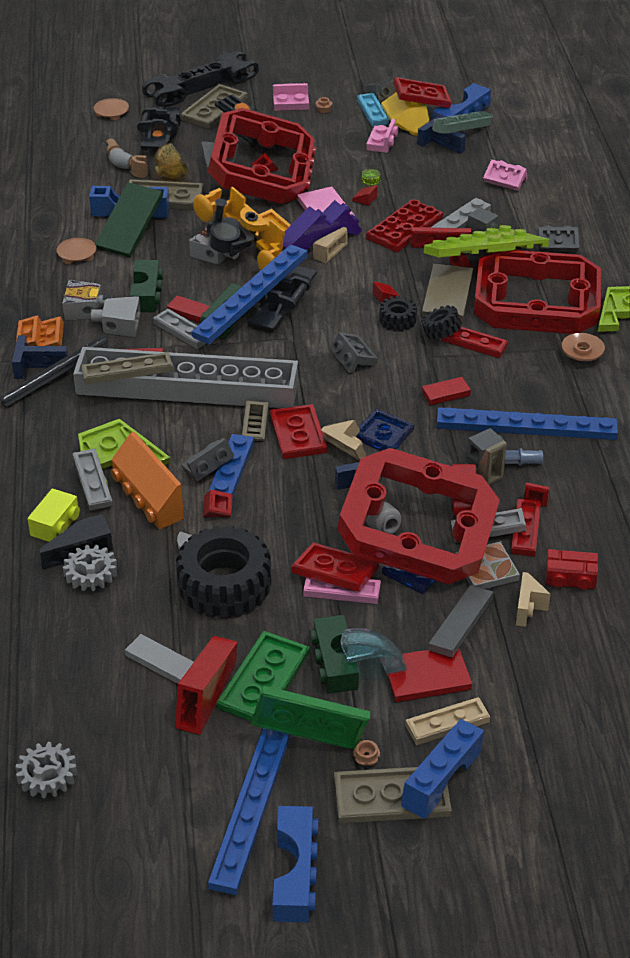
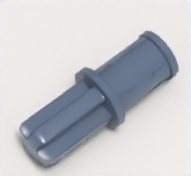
(523, 457)

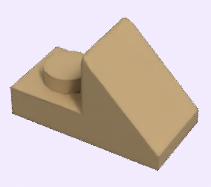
(344, 437)
(531, 597)

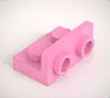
(290, 96)
(382, 137)
(505, 175)

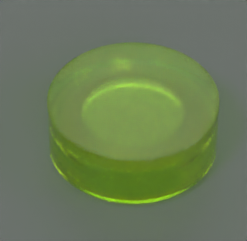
(370, 176)

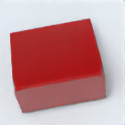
(266, 161)
(366, 195)
(460, 260)
(383, 291)
(537, 493)
(217, 504)

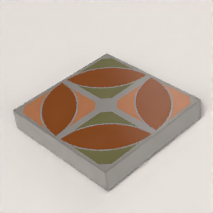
(495, 568)

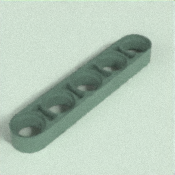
(462, 122)

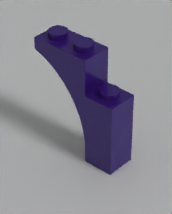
(317, 224)

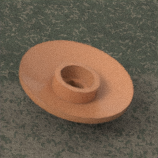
(583, 347)

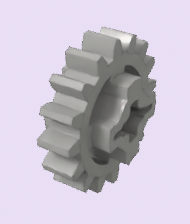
(90, 567)
(46, 769)

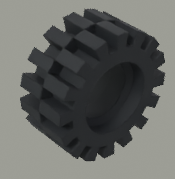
(398, 313)
(441, 322)

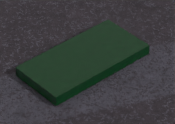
(129, 219)

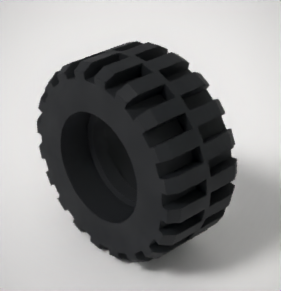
(223, 593)

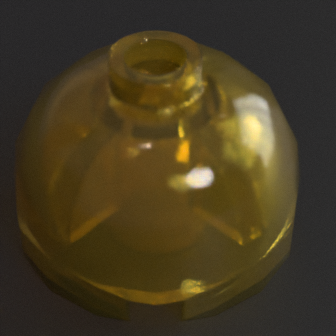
(169, 163)

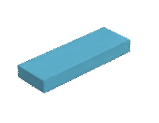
(372, 109)

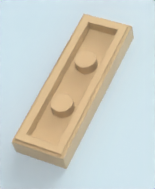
(441, 721)

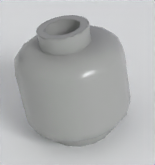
(387, 521)

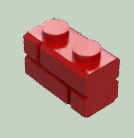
(571, 569)

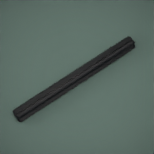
(48, 374)

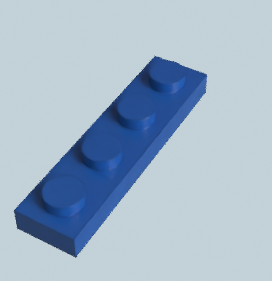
(230, 473)

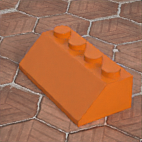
(148, 482)

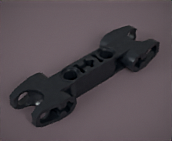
(176, 87)

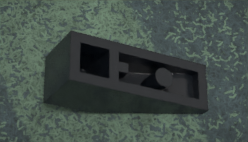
(85, 532)

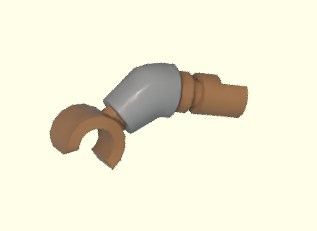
(123, 160)

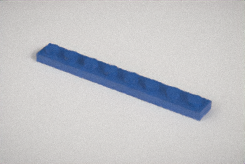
(249, 294)
(527, 423)
(248, 812)

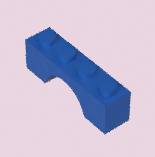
(474, 100)
(104, 200)
(426, 784)
(292, 891)

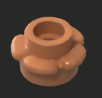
(323, 105)
(366, 753)

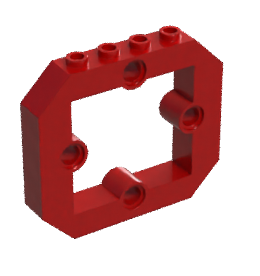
(258, 179)
(537, 315)
(406, 551)

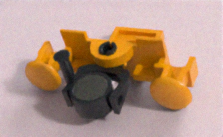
(240, 221)

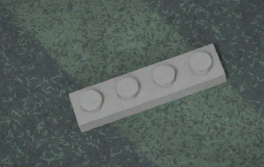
(460, 217)

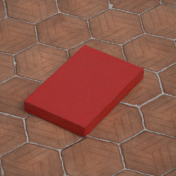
(422, 92)
(298, 431)
(334, 567)
(429, 676)

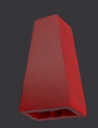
(204, 684)

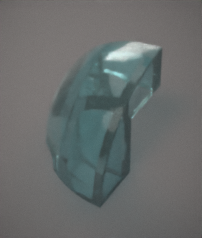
(366, 644)

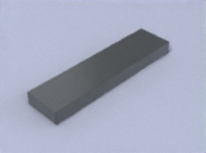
(461, 621)

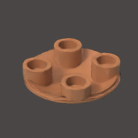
(111, 108)
(76, 250)

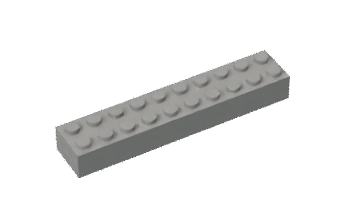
(197, 379)

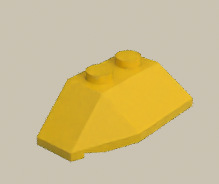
(408, 114)

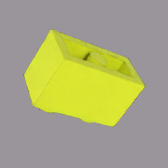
(53, 515)

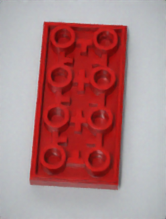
(397, 228)

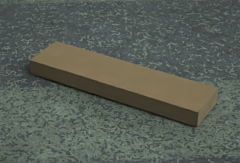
(127, 368)

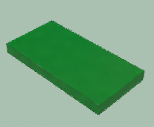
(269, 663)
(310, 717)

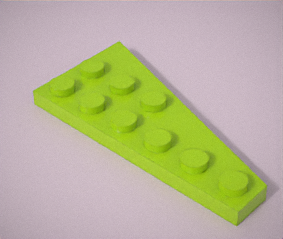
(492, 239)

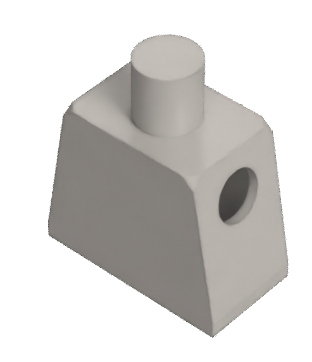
(119, 316)

